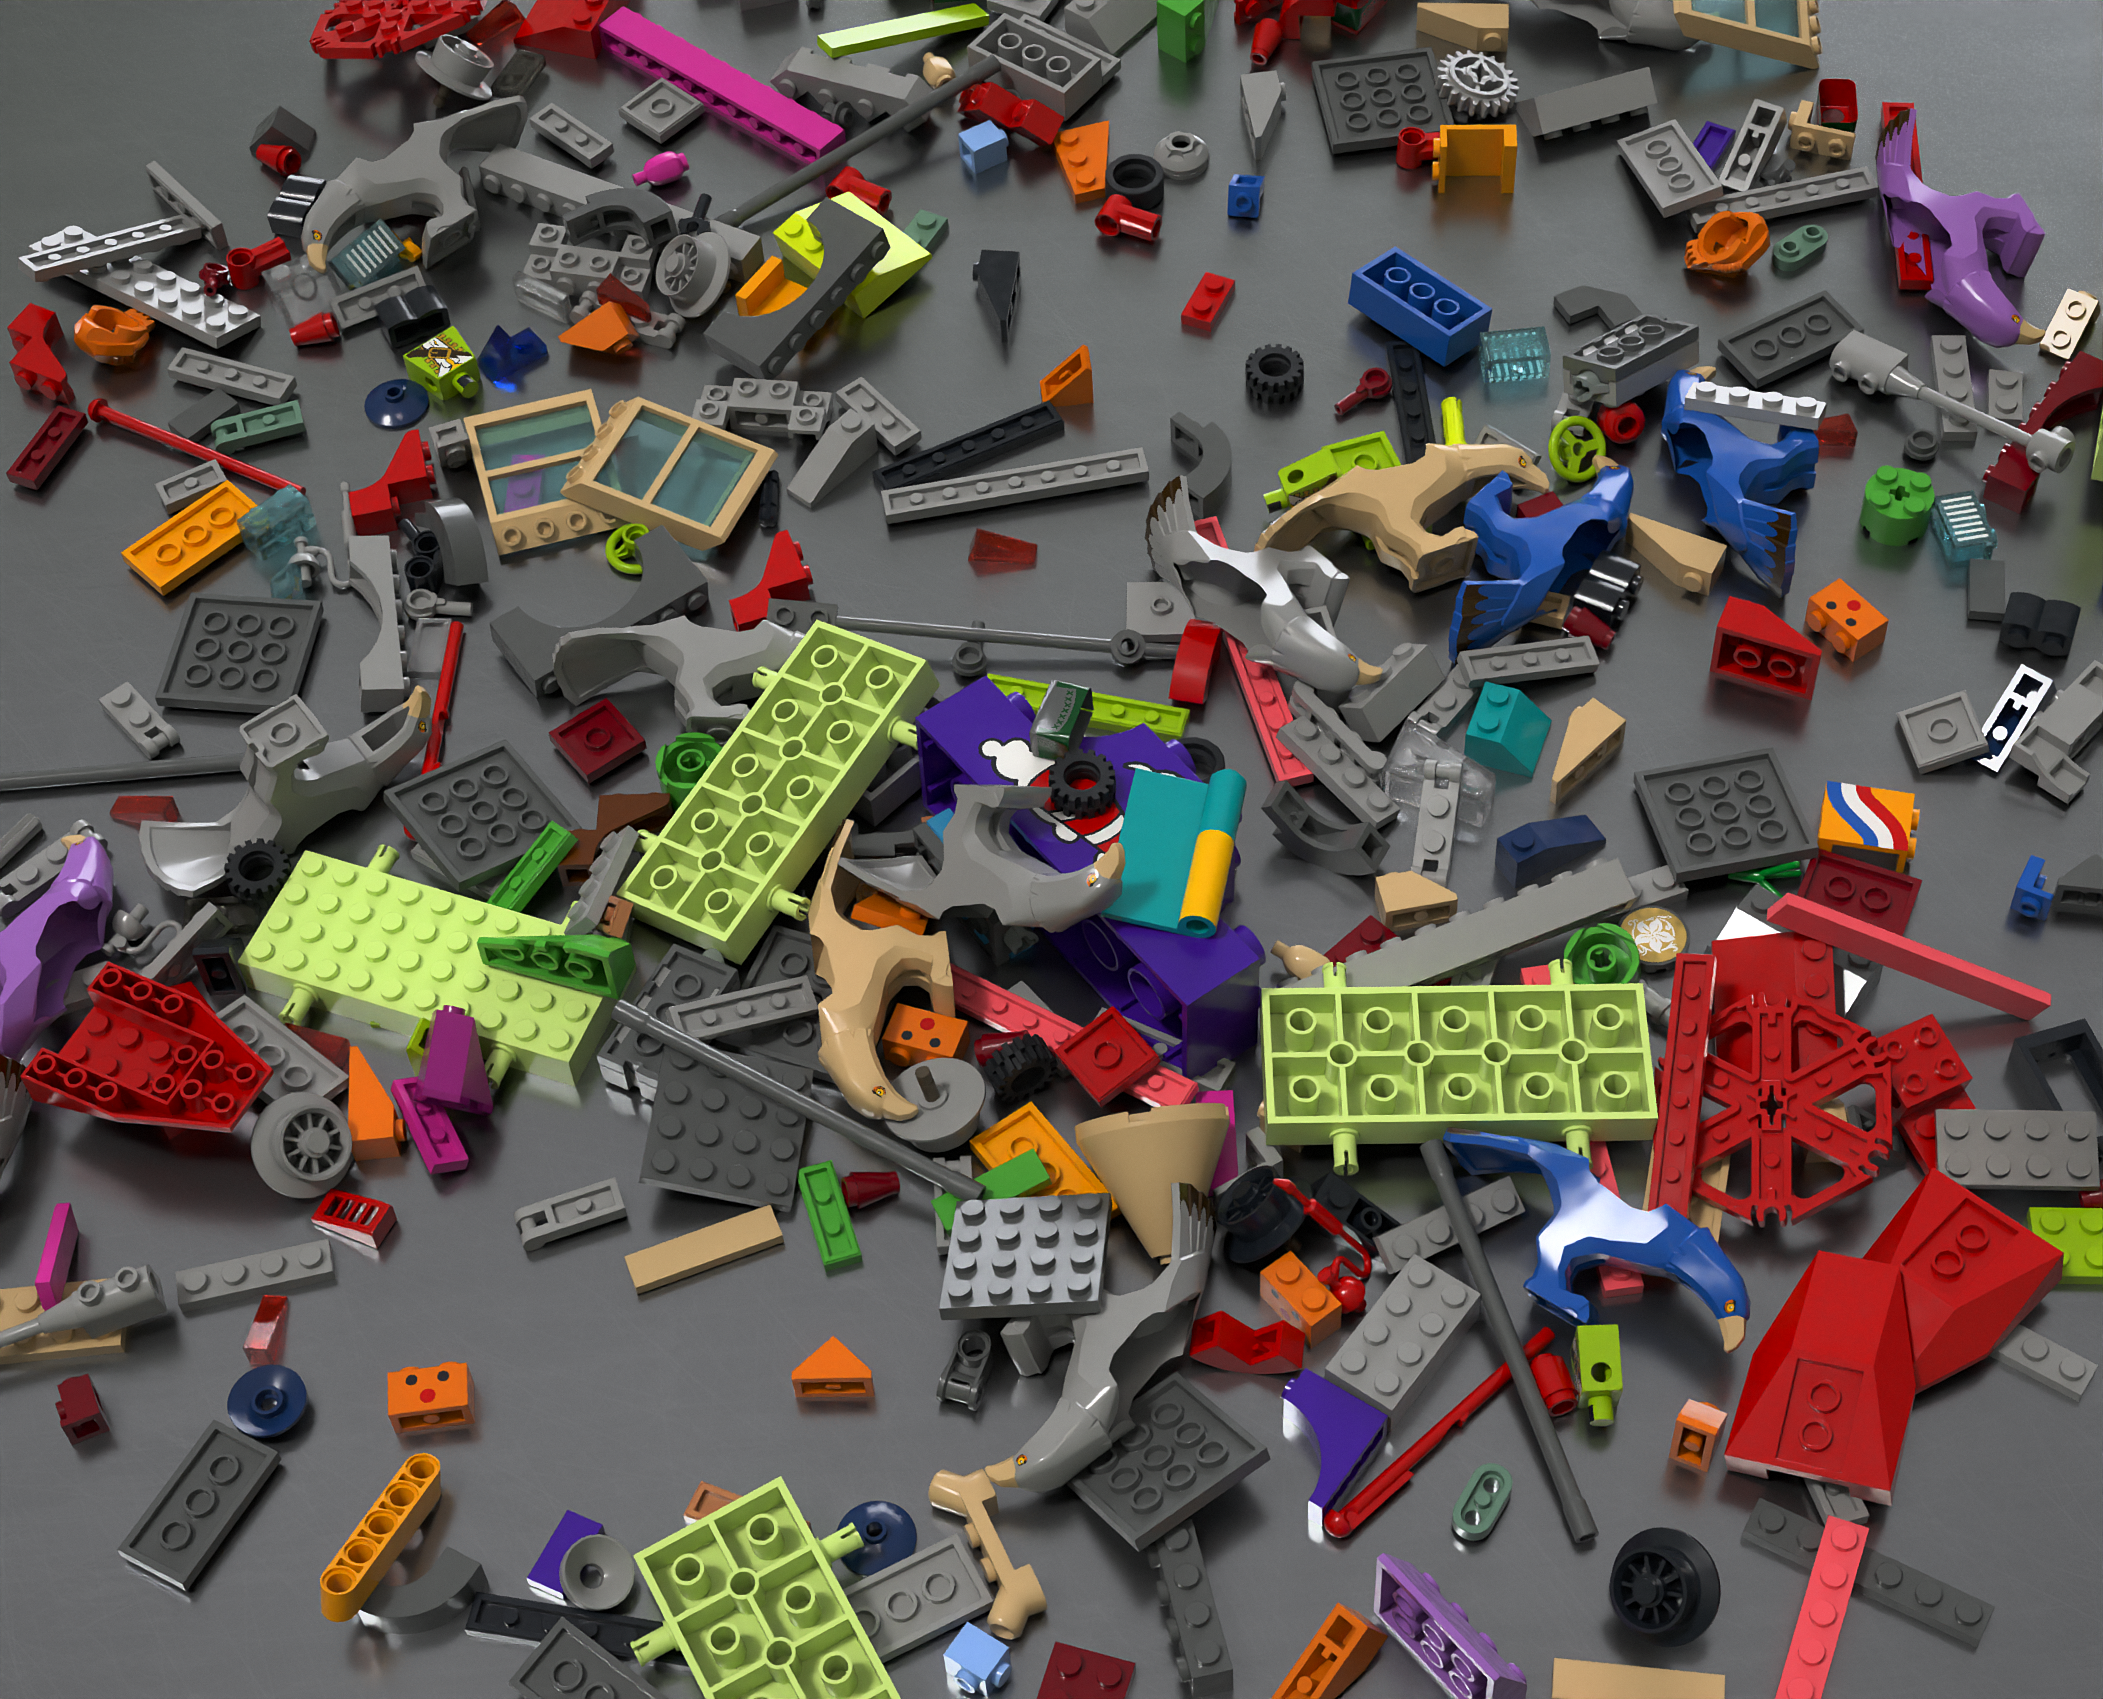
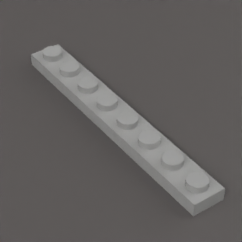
(1015, 485)

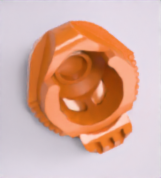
(1740, 239)
(95, 335)

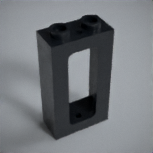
(2069, 1041)

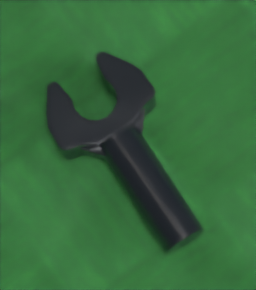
(697, 221)

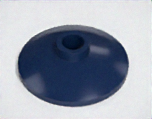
(396, 403)
(261, 1388)
(891, 1546)

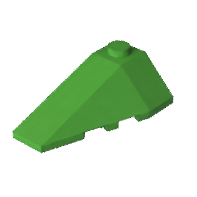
(575, 961)

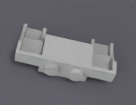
(583, 268)
(765, 407)
(2061, 733)

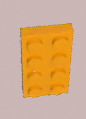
(190, 539)
(1029, 1130)

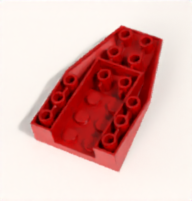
(149, 1060)
(1963, 1275)
(1831, 1382)

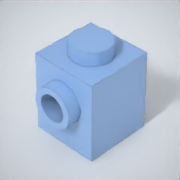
(983, 146)
(977, 1660)

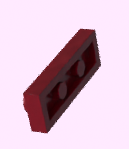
(47, 447)

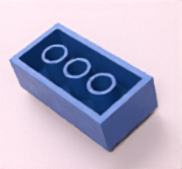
(1419, 306)

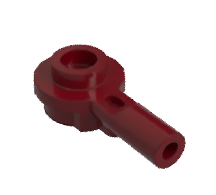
(214, 277)
(1373, 384)

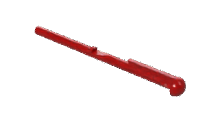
(99, 410)
(442, 701)
(1397, 1474)

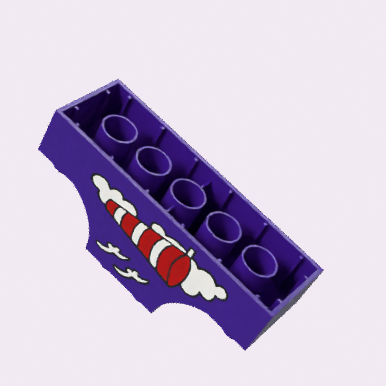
(1166, 980)

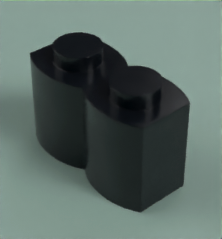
(293, 204)
(412, 315)
(1609, 587)
(2039, 623)

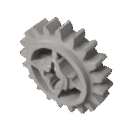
(1476, 83)

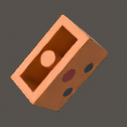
(1846, 620)
(923, 1035)
(1300, 1298)
(431, 1397)

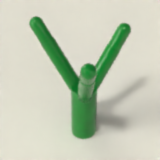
(1760, 875)

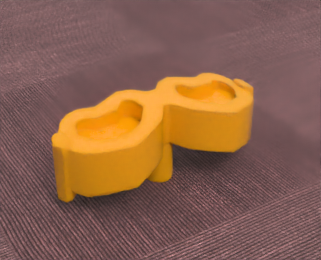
(411, 252)

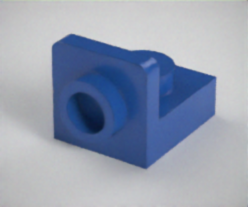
(1245, 195)
(2029, 892)

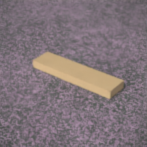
(703, 1249)
(1614, 1681)

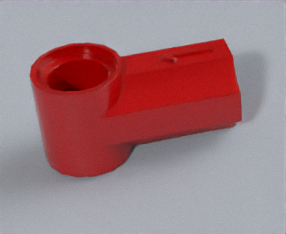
(1414, 147)
(853, 181)
(1120, 216)
(247, 264)

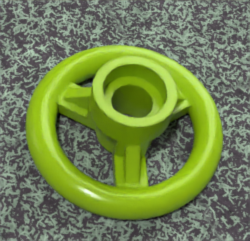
(1561, 450)
(629, 533)

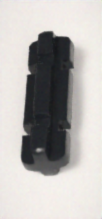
(769, 499)

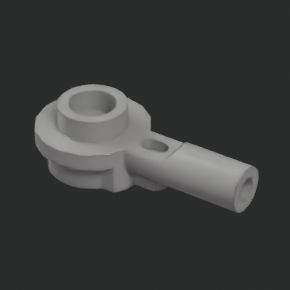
(424, 604)

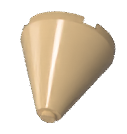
(1147, 1152)

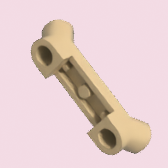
(1019, 1589)

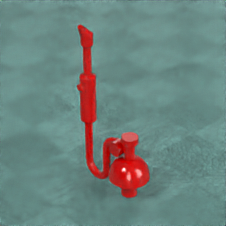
(1346, 1289)

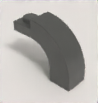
(621, 210)
(1212, 478)
(458, 540)
(1330, 845)
(427, 1601)

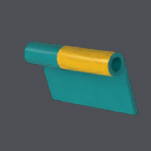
(1178, 851)

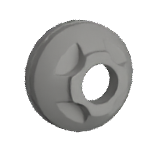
(1182, 162)
(614, 1567)

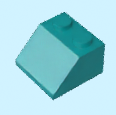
(1506, 730)

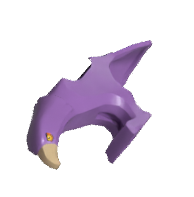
(1958, 237)
(50, 942)

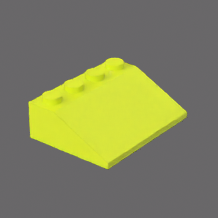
(898, 265)

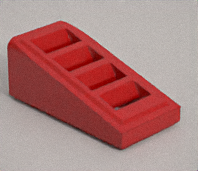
(371, 1234)

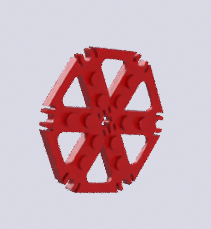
(389, 23)
(1805, 1122)

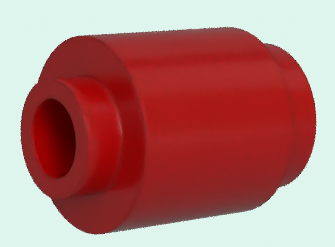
(1554, 1383)

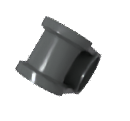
(967, 1376)

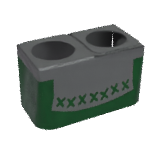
(1060, 720)

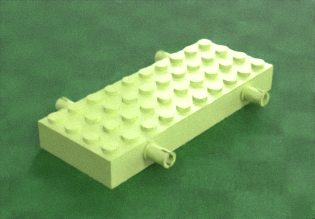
(778, 791)
(402, 950)
(1474, 1058)
(760, 1606)

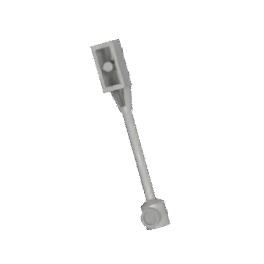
(1886, 370)
(98, 1306)

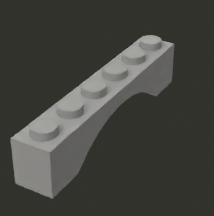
(380, 672)

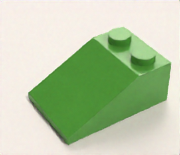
(1184, 26)

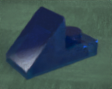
(509, 354)

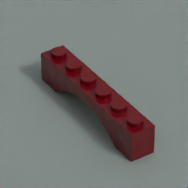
(2077, 391)

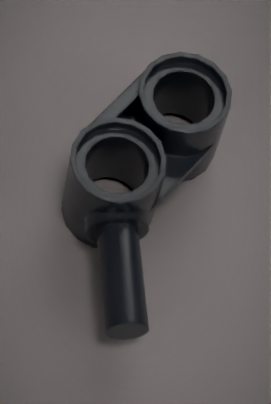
(426, 566)

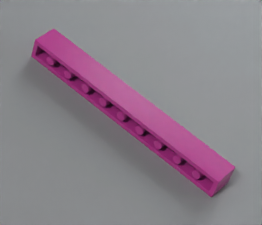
(720, 86)

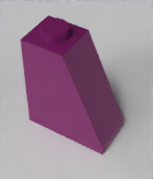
(453, 1065)

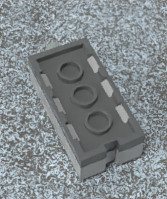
(1630, 359)
(680, 978)

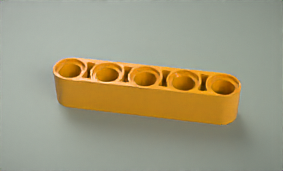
(380, 1537)

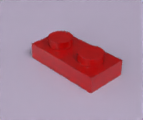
(1208, 301)

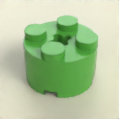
(1897, 505)
(684, 763)
(1602, 945)

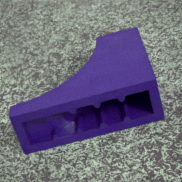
(1340, 1431)

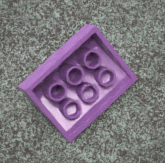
(1441, 1634)

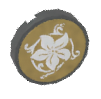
(1658, 936)

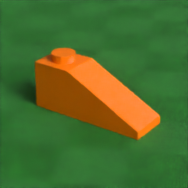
(371, 1114)
(1333, 1657)

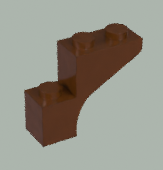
(615, 813)

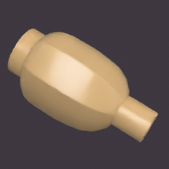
(937, 70)
(1298, 959)

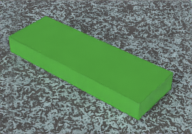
(533, 868)
(1014, 1178)
(828, 1216)

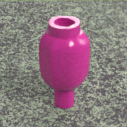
(662, 169)

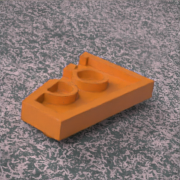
(1083, 159)
(885, 911)

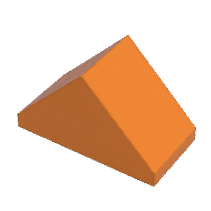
(1070, 381)
(833, 1373)

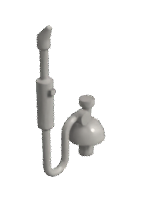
(307, 554)
(129, 928)

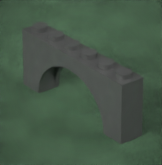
(769, 341)
(666, 591)

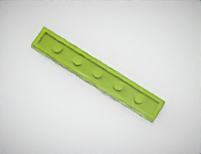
(902, 30)
(1109, 711)

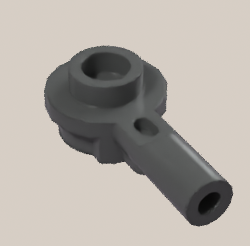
(969, 658)

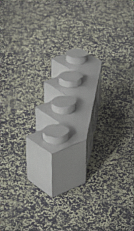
(832, 80)

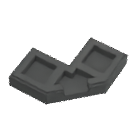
(1587, 301)

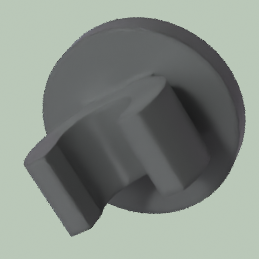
(839, 113)

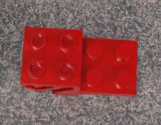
(1924, 1078)

